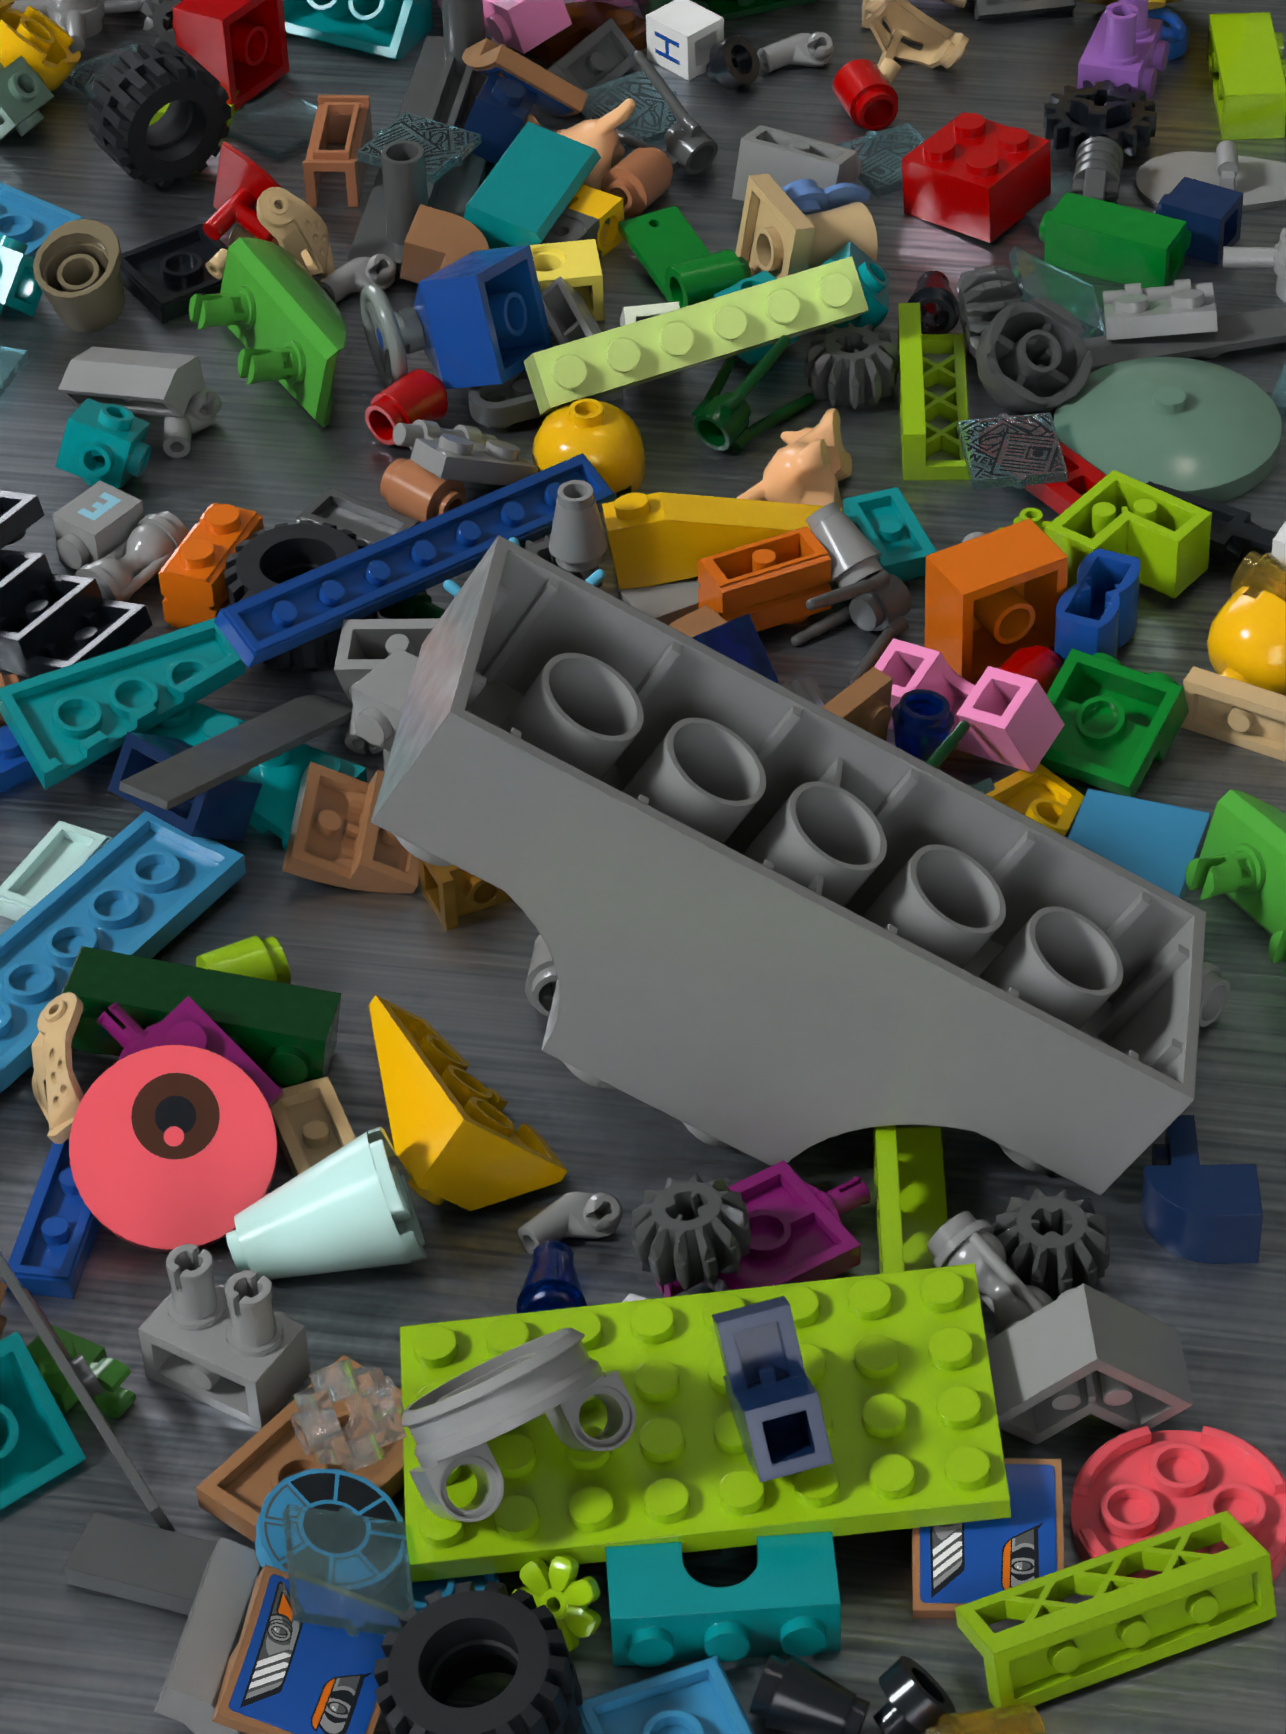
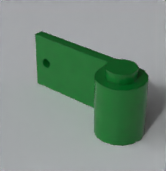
(679, 258)

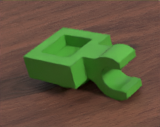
(109, 1372)

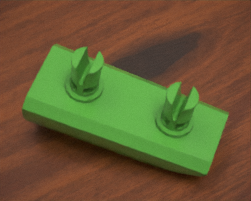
(281, 319)
(1247, 863)

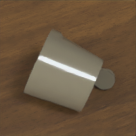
(82, 274)

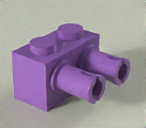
(1125, 48)

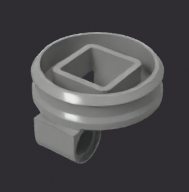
(499, 1395)

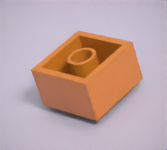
(993, 597)

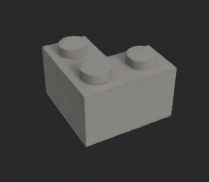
(1084, 1360)

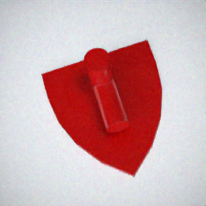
(236, 195)

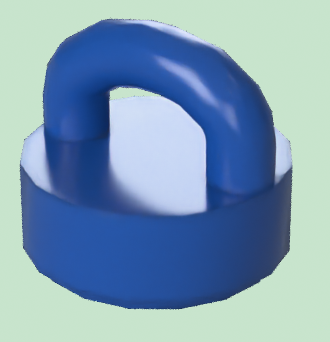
(1173, 31)

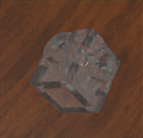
(373, 1418)

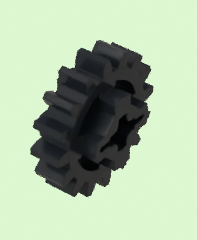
(1099, 112)

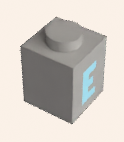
(95, 524)

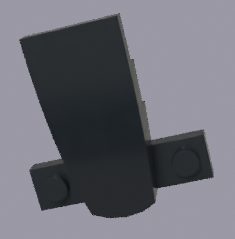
(51, 616)

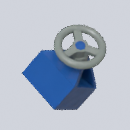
(469, 319)

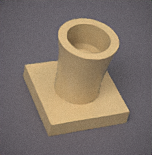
(785, 241)

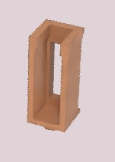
(338, 121)

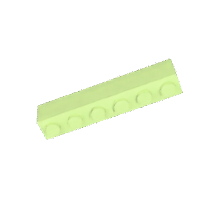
(696, 335)

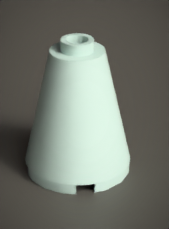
(332, 1217)

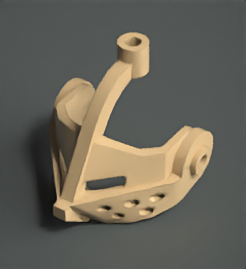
(905, 21)
(294, 228)
(53, 1076)

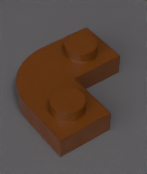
(586, 18)

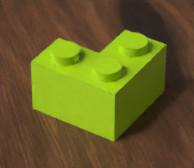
(1138, 522)

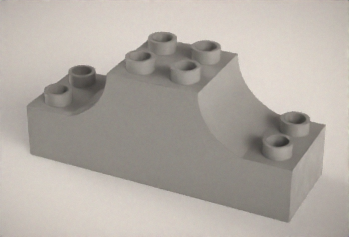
(776, 903)

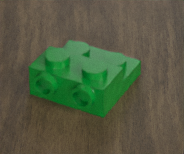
(1112, 721)

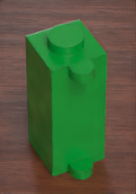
(1114, 241)

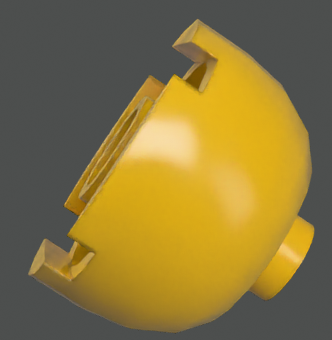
(38, 41)
(599, 432)
(1250, 640)

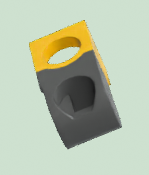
(586, 220)

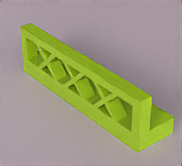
(921, 406)
(908, 1195)
(1128, 1618)

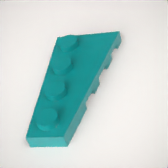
(89, 706)
(278, 776)

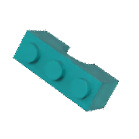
(671, 1618)

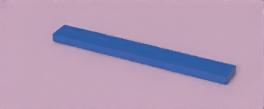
(399, 564)

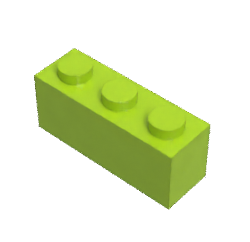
(1247, 75)

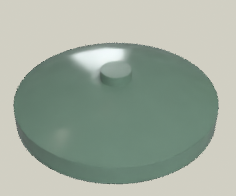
(1175, 426)

